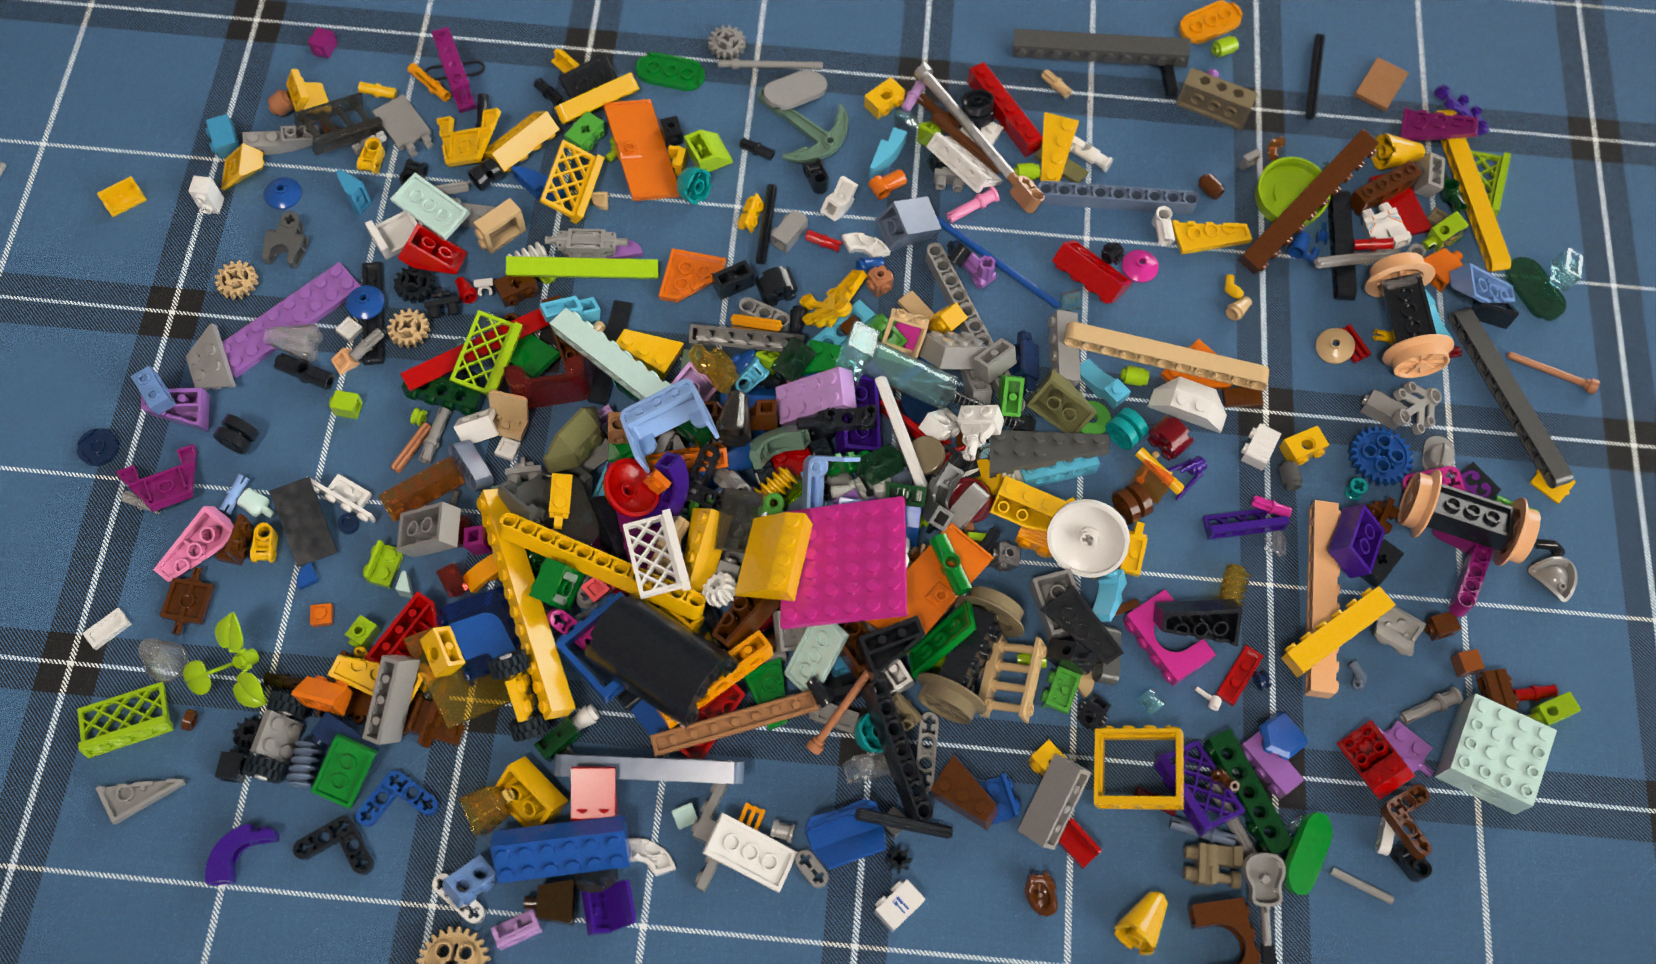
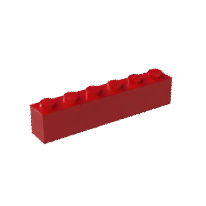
(1006, 110)

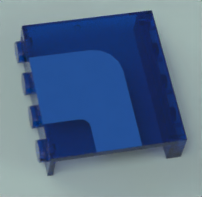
(481, 630)

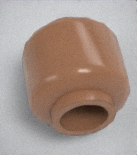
(280, 103)

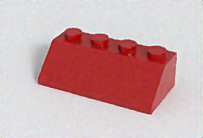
(1091, 271)

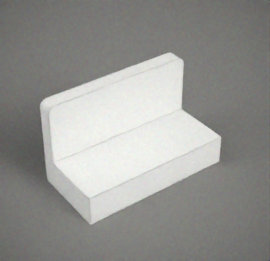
(477, 426)

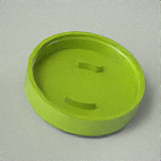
(1282, 184)

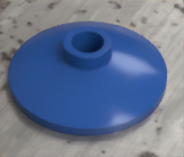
(285, 198)
(367, 308)
(741, 361)

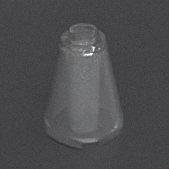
(162, 659)

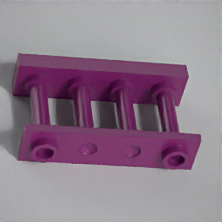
(453, 69)

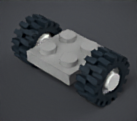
(275, 738)

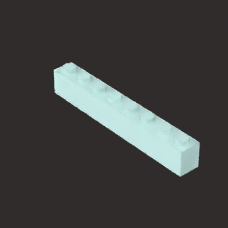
(606, 355)

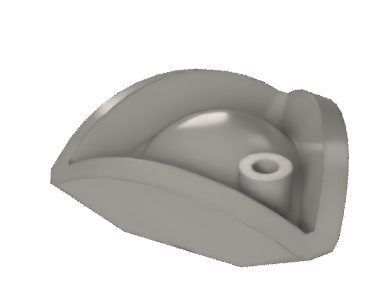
(1556, 575)

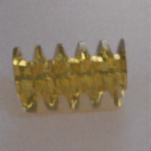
(1233, 583)

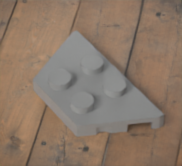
(209, 362)

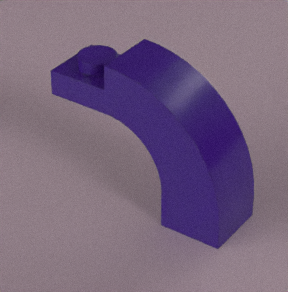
(674, 497)
(224, 855)

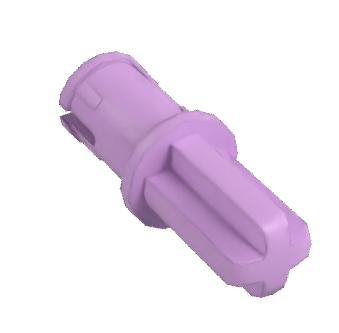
(912, 96)

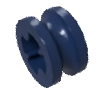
(1262, 680)

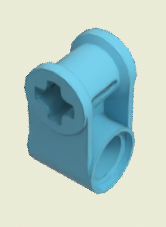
(752, 375)

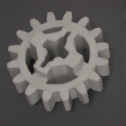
(726, 42)

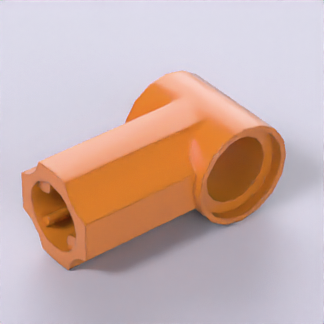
(884, 185)

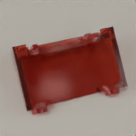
(552, 389)

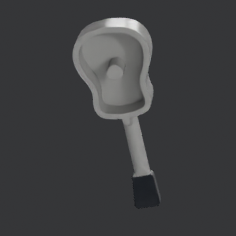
(1264, 878)

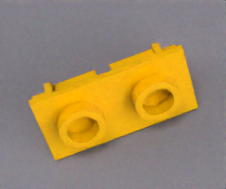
(563, 61)
(752, 211)

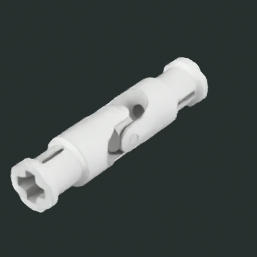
(1090, 154)

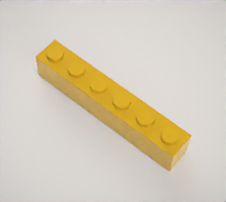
(1337, 631)

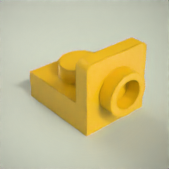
(679, 158)

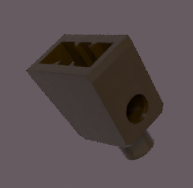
(554, 902)

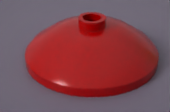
(629, 476)

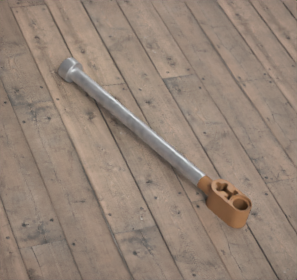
(1022, 189)

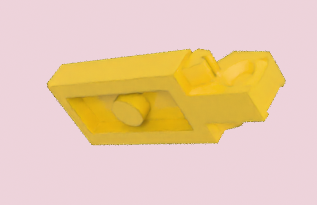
(560, 498)
(1134, 558)

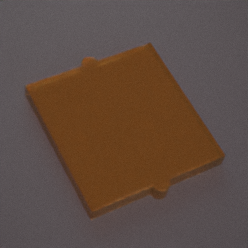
(1153, 479)

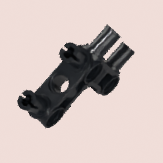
(830, 421)

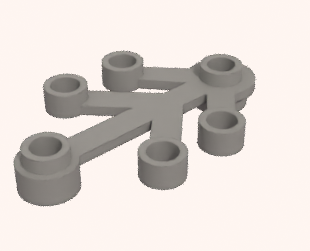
(1431, 398)

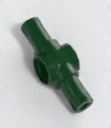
(1452, 194)

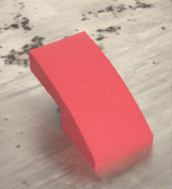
(597, 589)

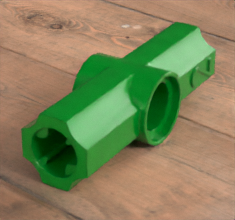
(955, 575)

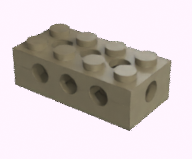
(1206, 89)

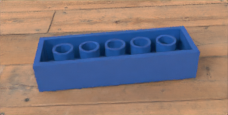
(560, 849)

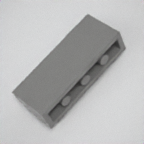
(391, 699)
(1054, 802)

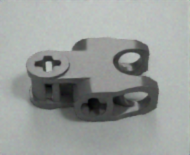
(286, 239)

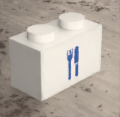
(898, 905)

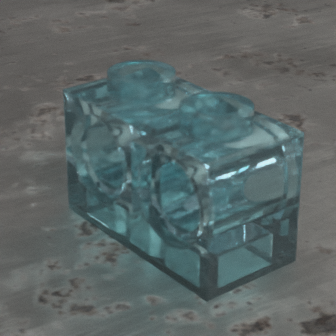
(1566, 269)

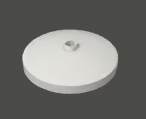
(1086, 554)

